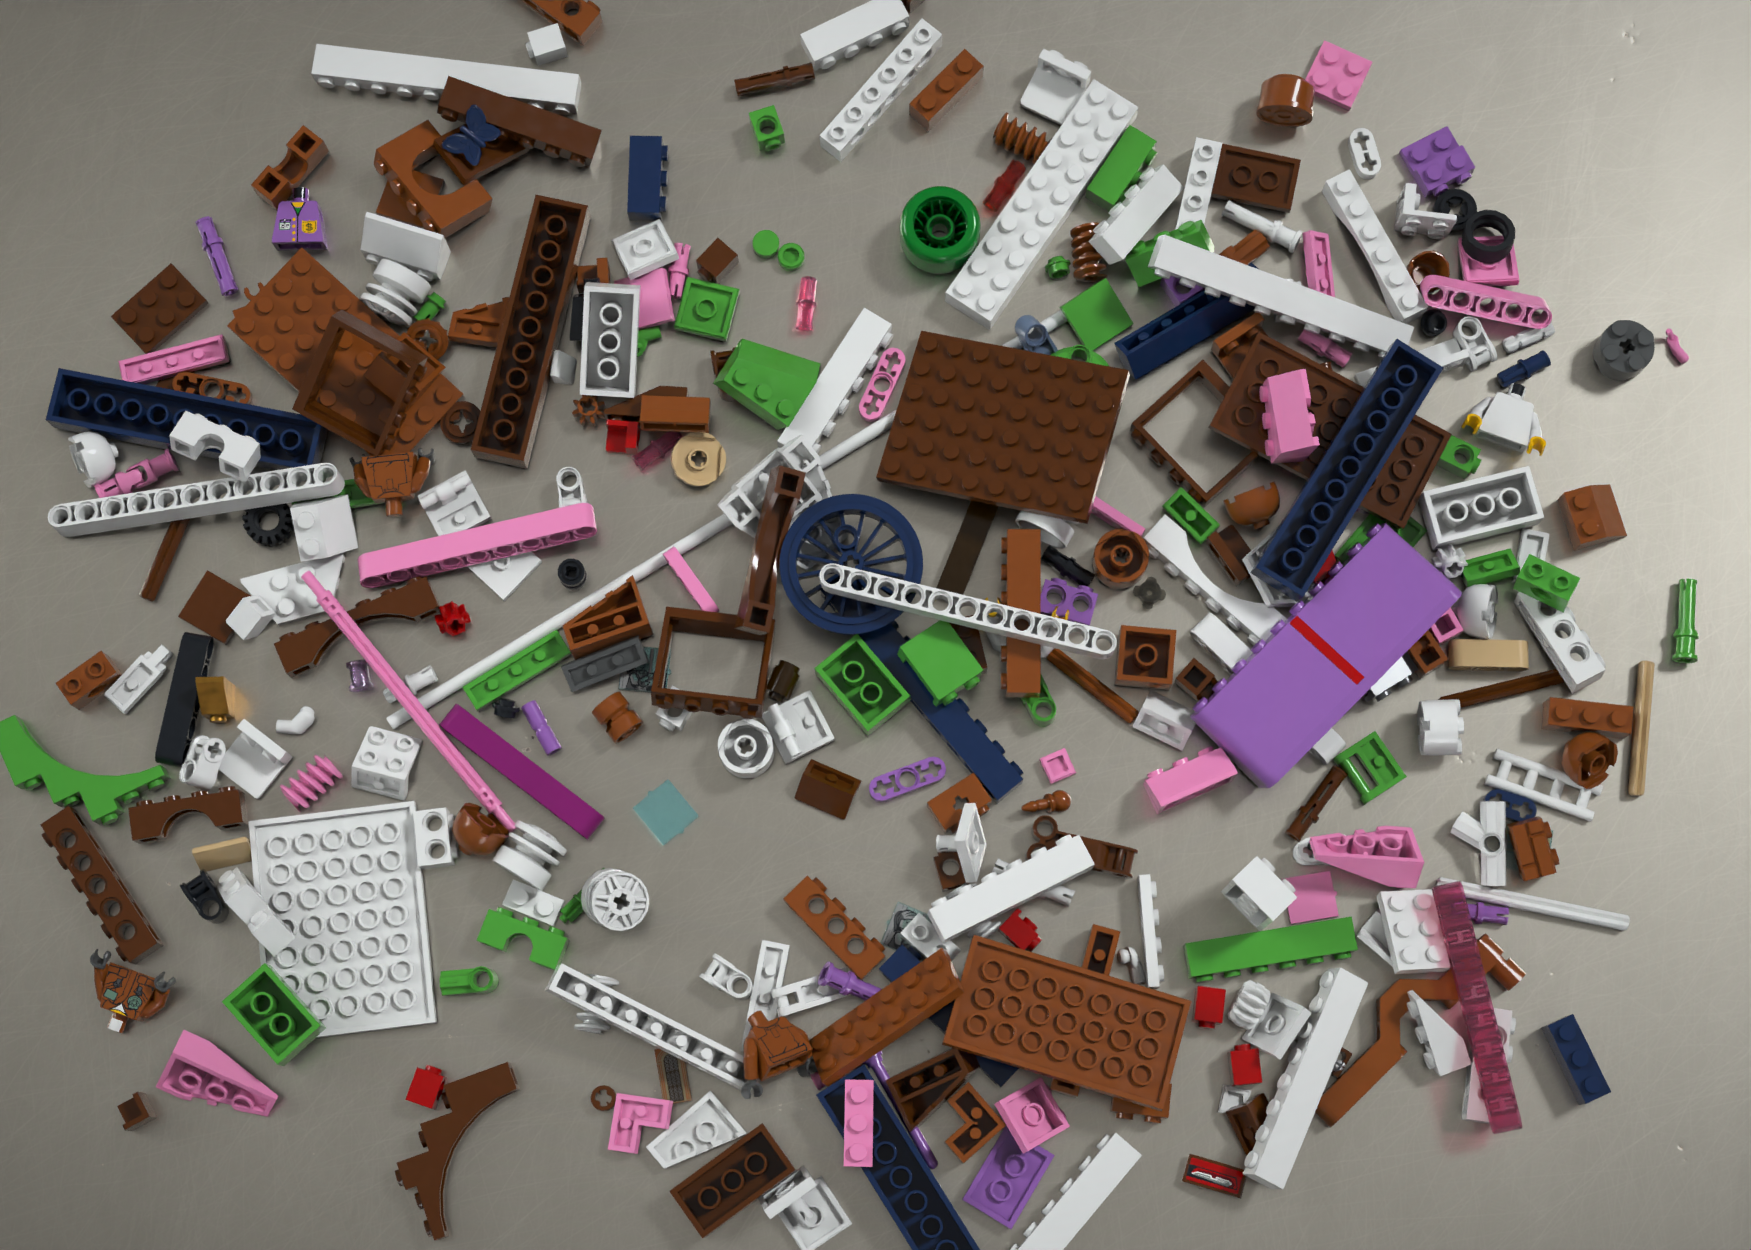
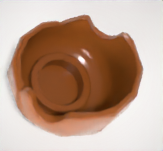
(1427, 264)

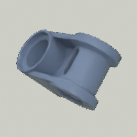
(1038, 339)

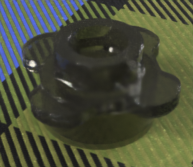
(1149, 585)

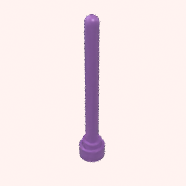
(916, 1135)

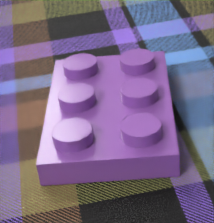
(1007, 1179)

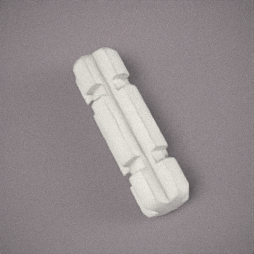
(1527, 338)

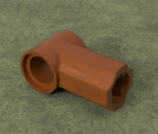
(1248, 248)

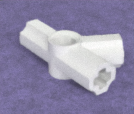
(1476, 833)

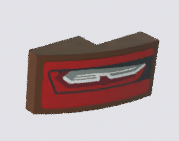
(1214, 1176)

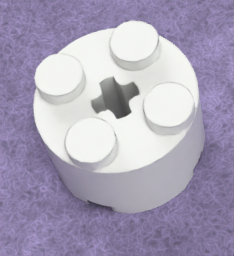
(1440, 727)
(741, 733)

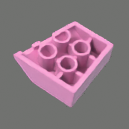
(1288, 418)

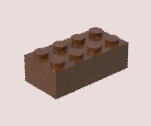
(732, 1180)

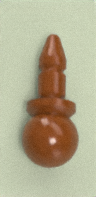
(1057, 801)

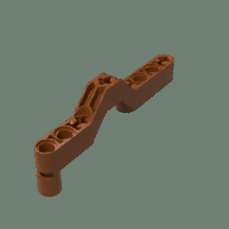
(1389, 1009)

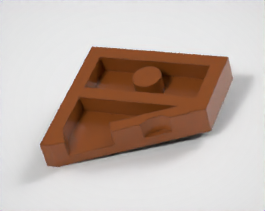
(478, 325)

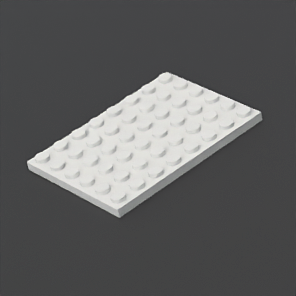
(356, 913)

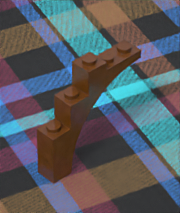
(441, 1135)

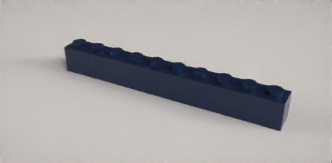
(951, 721)

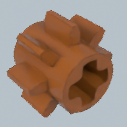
(591, 416)

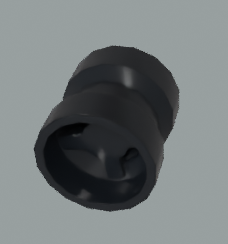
(575, 578)

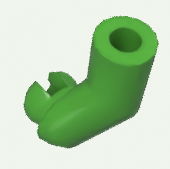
(646, 335)

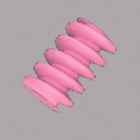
(310, 782)

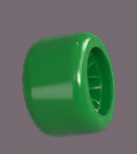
(942, 210)

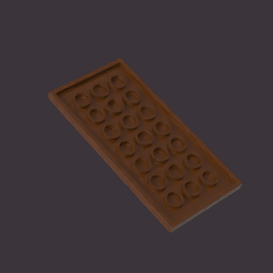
(1332, 397)

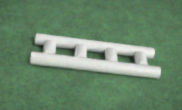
(1533, 769)

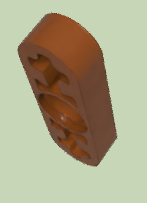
(194, 379)

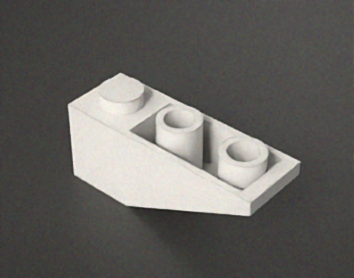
(1443, 1045)

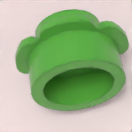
(1057, 267)

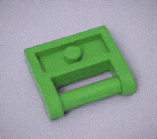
(1377, 762)

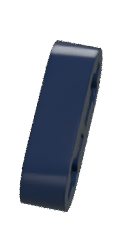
(1513, 800)

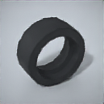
(1491, 219)

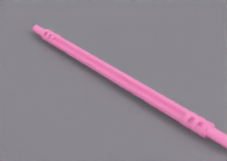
(408, 701)

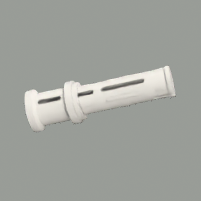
(1273, 231)

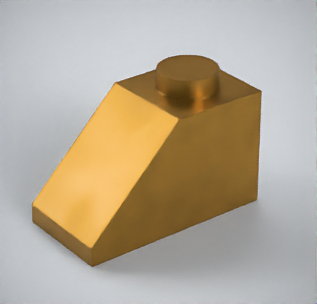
(216, 698)

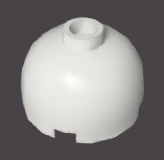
(93, 456)
(1477, 610)

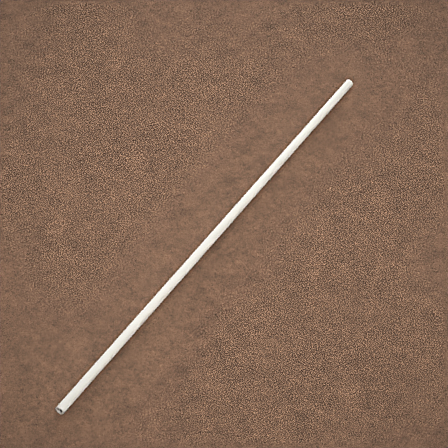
(651, 565)

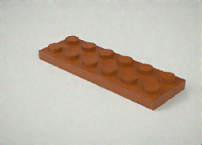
(885, 1017)

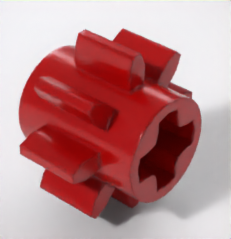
(452, 618)

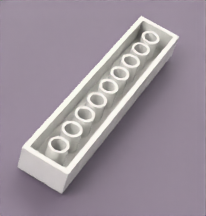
(1041, 205)

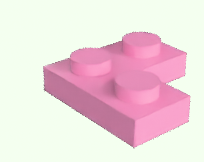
(631, 1114)

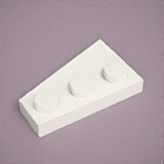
(695, 1132)

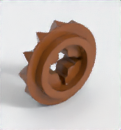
(437, 332)

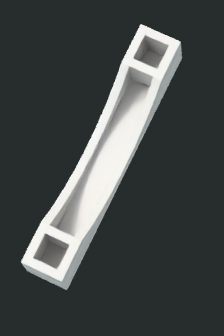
(1392, 276)
(1171, 546)

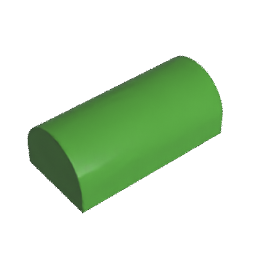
(1191, 515)

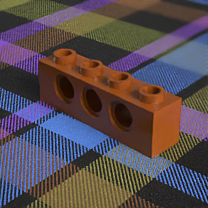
(578, 26)
(799, 901)

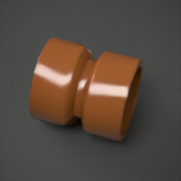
(618, 718)

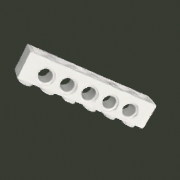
(881, 90)

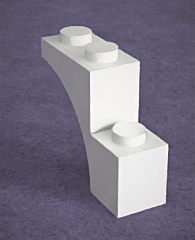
(254, 911)

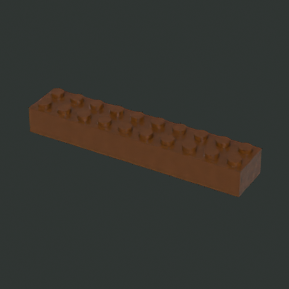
(531, 331)

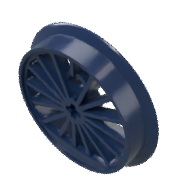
(859, 620)

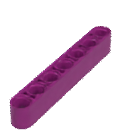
(521, 771)

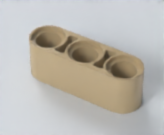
(1488, 655)

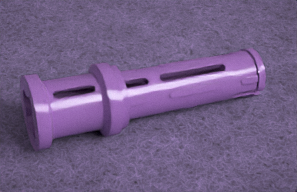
(846, 982)

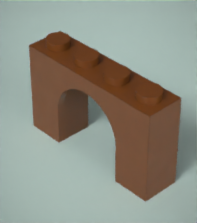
(437, 212)

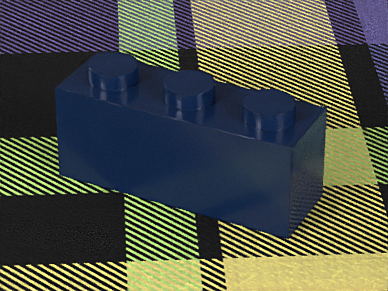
(646, 178)
(1576, 1059)

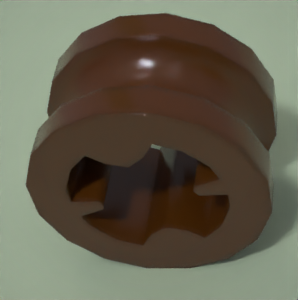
(597, 1104)

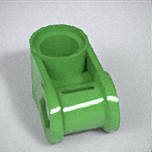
(1033, 704)

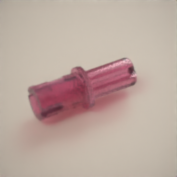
(806, 303)
(656, 449)

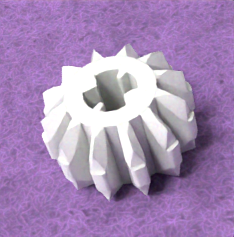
(1249, 1004)

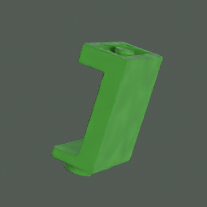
(941, 662)

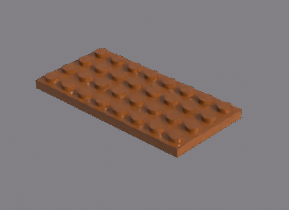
(287, 326)
(1067, 1023)

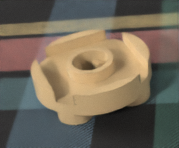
(708, 470)

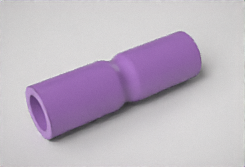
(539, 724)

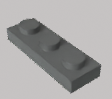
(604, 663)

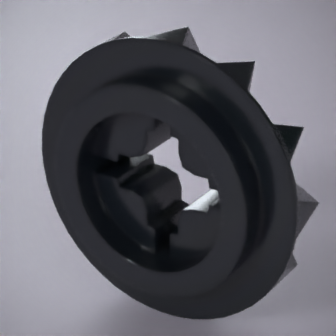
(1456, 197)

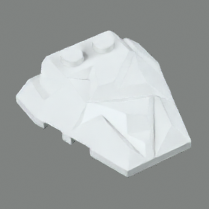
(747, 495)

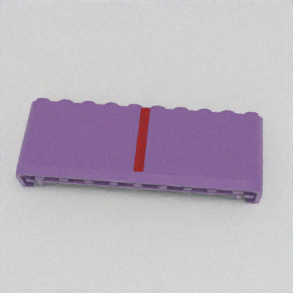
(1324, 655)

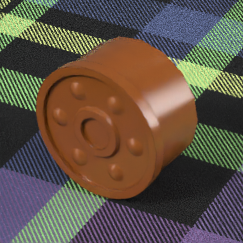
(1286, 101)

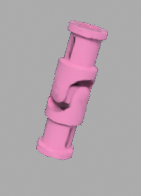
(135, 478)

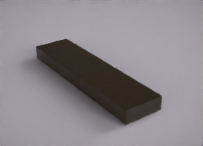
(967, 547)

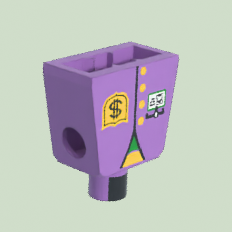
(299, 224)

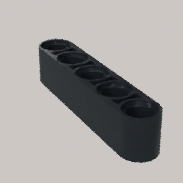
(183, 701)

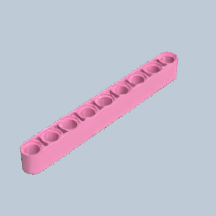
(477, 545)

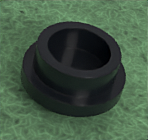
(1433, 322)
(505, 708)

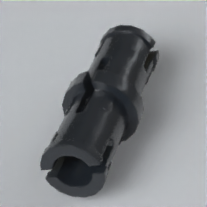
(1067, 566)

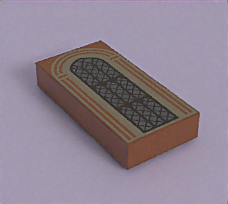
(673, 1077)

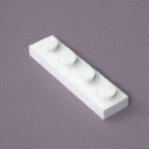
(1149, 919)
(768, 976)

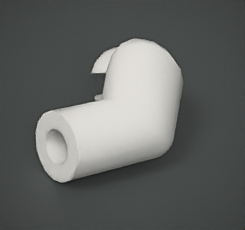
(298, 724)
(1134, 964)

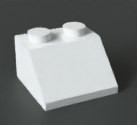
(323, 527)

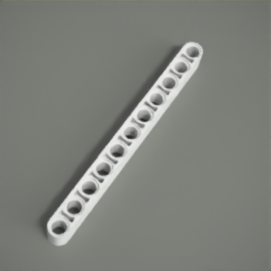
(184, 495)
(977, 621)

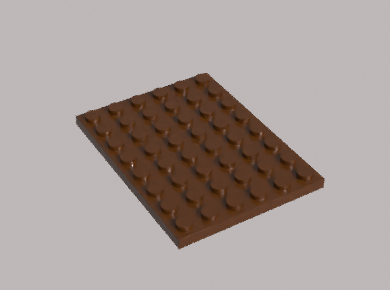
(1004, 426)

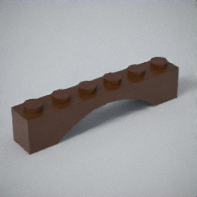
(759, 590)
(305, 649)

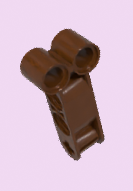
(1105, 855)

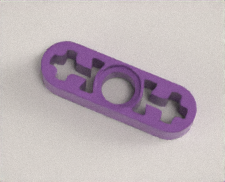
(929, 779)

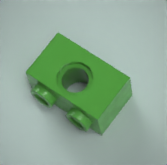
(1546, 583)

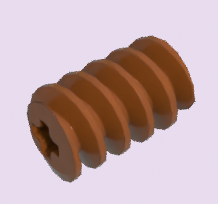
(1020, 138)
(1085, 255)

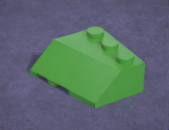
(768, 381)

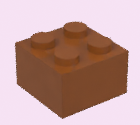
(1145, 657)

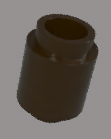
(782, 681)

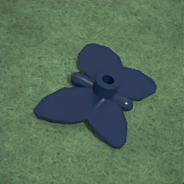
(474, 137)

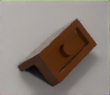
(1229, 550)
(827, 789)
(1247, 1119)

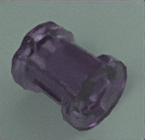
(359, 676)

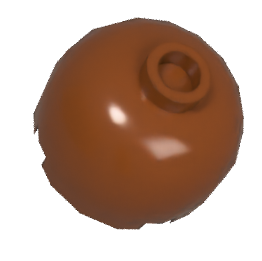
(1254, 506)
(1588, 758)
(477, 832)

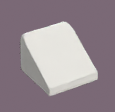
(563, 368)

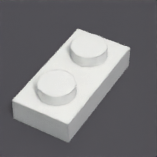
(533, 903)

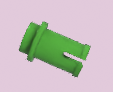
(430, 307)

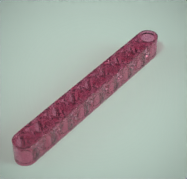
(1477, 1008)

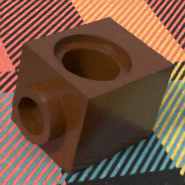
(946, 881)

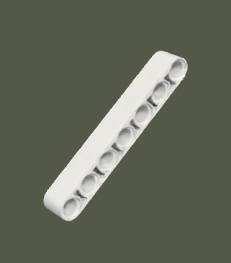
(1228, 650)

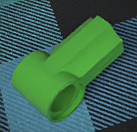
(466, 981)

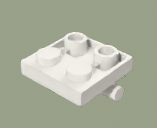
(454, 505)
(797, 727)

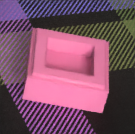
(1057, 766)

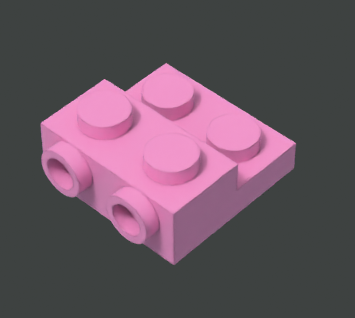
(1032, 1115)

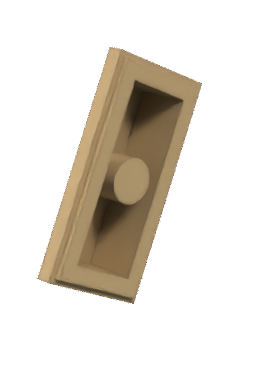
(223, 854)

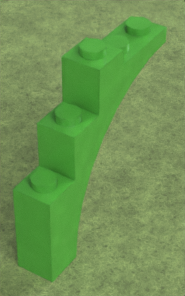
(101, 793)

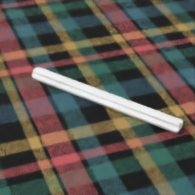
(1542, 905)

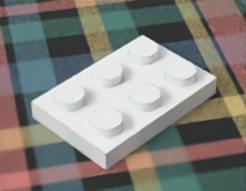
(1413, 931)

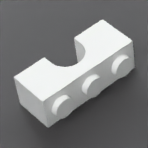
(196, 434)

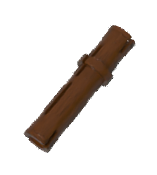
(778, 78)
(1297, 829)

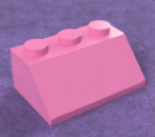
(1189, 778)

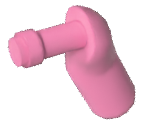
(1677, 351)

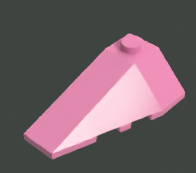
(1383, 855)
(207, 1073)

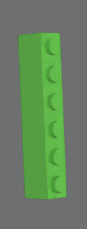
(1270, 948)

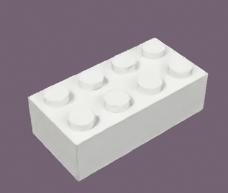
(610, 339)
(1481, 507)
(1259, 893)

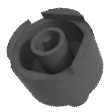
(1609, 347)

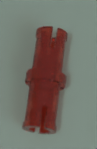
(1004, 185)

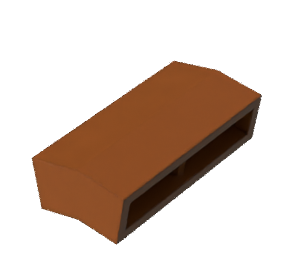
(675, 414)

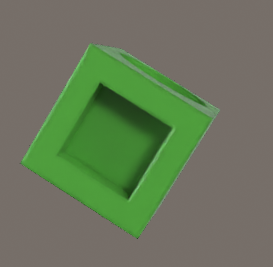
(763, 118)
(1448, 462)

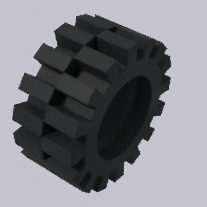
(273, 536)

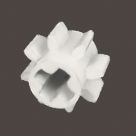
(1450, 561)

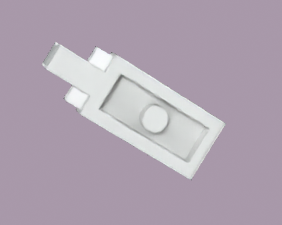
(138, 679)

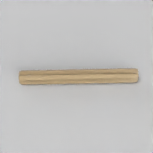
(1641, 728)

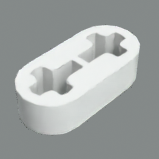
(1370, 151)

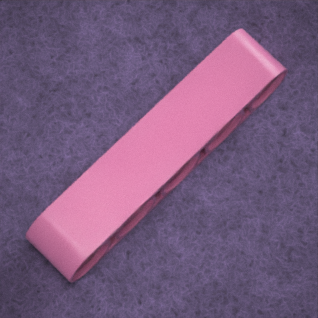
(1494, 310)

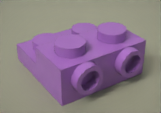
(1437, 162)

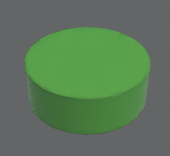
(766, 244)
(791, 257)

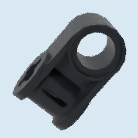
(202, 893)

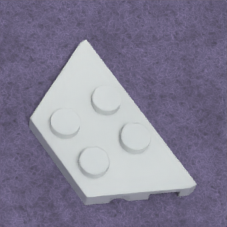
(289, 594)

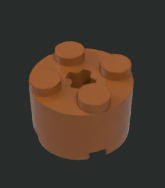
(1121, 543)

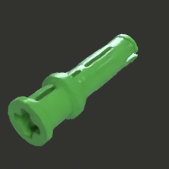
(1686, 633)

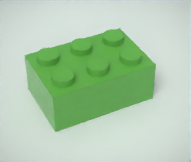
(862, 684)
(274, 1014)

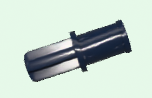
(1523, 369)

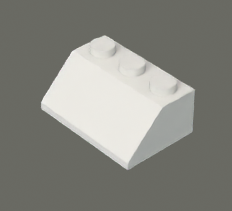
(405, 244)

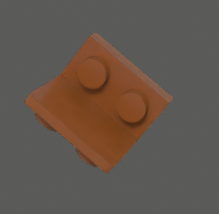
(1235, 343)

